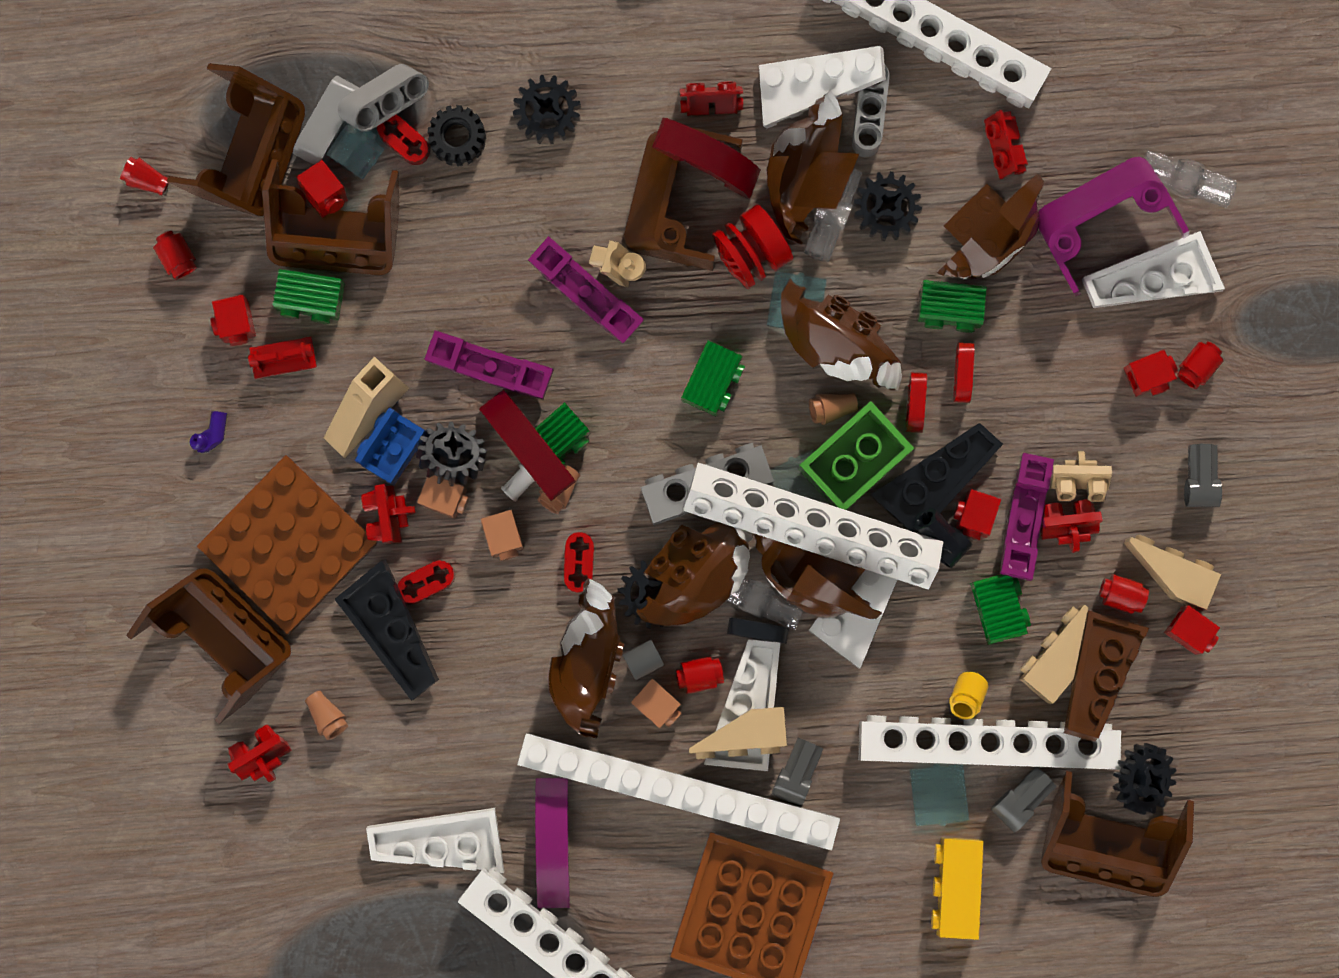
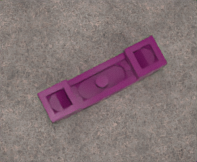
(585, 290)
(488, 366)
(1025, 516)
(552, 843)

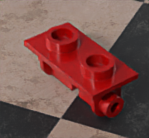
(723, 96)
(1007, 158)
(282, 357)

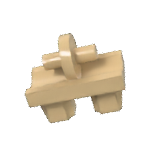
(618, 263)
(1081, 475)

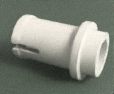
(518, 483)

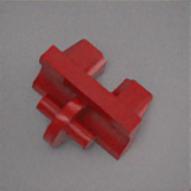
(391, 513)
(1071, 528)
(262, 758)

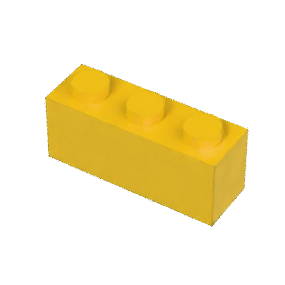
(958, 888)

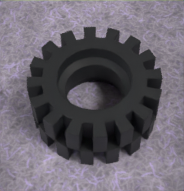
(452, 117)

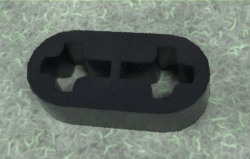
(757, 630)

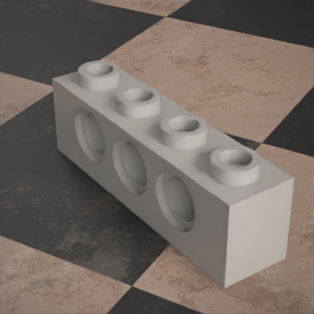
(655, 491)

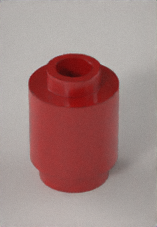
(175, 254)
(1200, 364)
(1123, 594)
(700, 675)

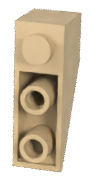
(366, 398)
(1179, 578)
(1056, 664)
(752, 730)

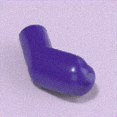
(212, 436)

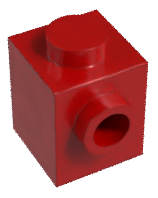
(322, 189)
(233, 320)
(1151, 373)
(976, 514)
(1193, 630)

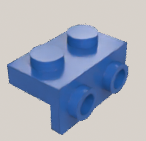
(390, 446)

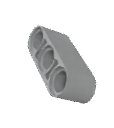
(383, 97)
(324, 123)
(867, 123)

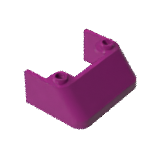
(1125, 180)

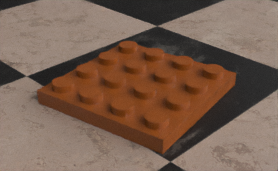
(287, 544)
(751, 911)

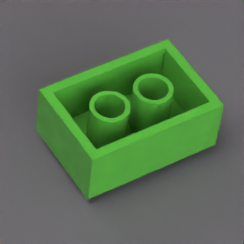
(855, 457)

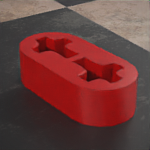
(399, 145)
(963, 372)
(916, 402)
(570, 560)
(430, 588)

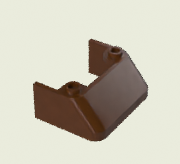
(264, 132)
(647, 227)
(332, 243)
(223, 628)
(1114, 851)

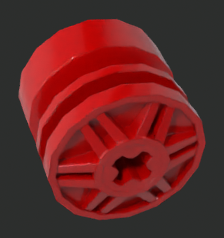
(756, 244)

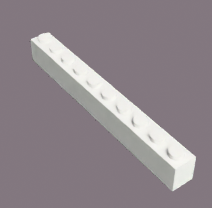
(679, 791)

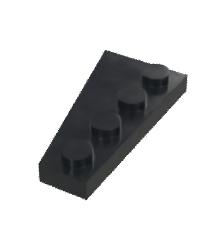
(938, 477)
(386, 625)

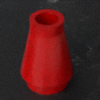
(143, 176)

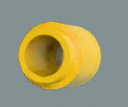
(968, 695)

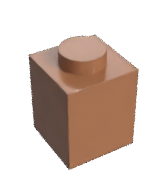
(443, 497)
(502, 535)
(657, 704)

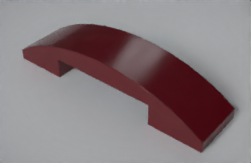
(708, 155)
(527, 445)

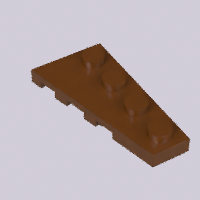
(1100, 672)

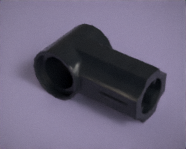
(933, 525)

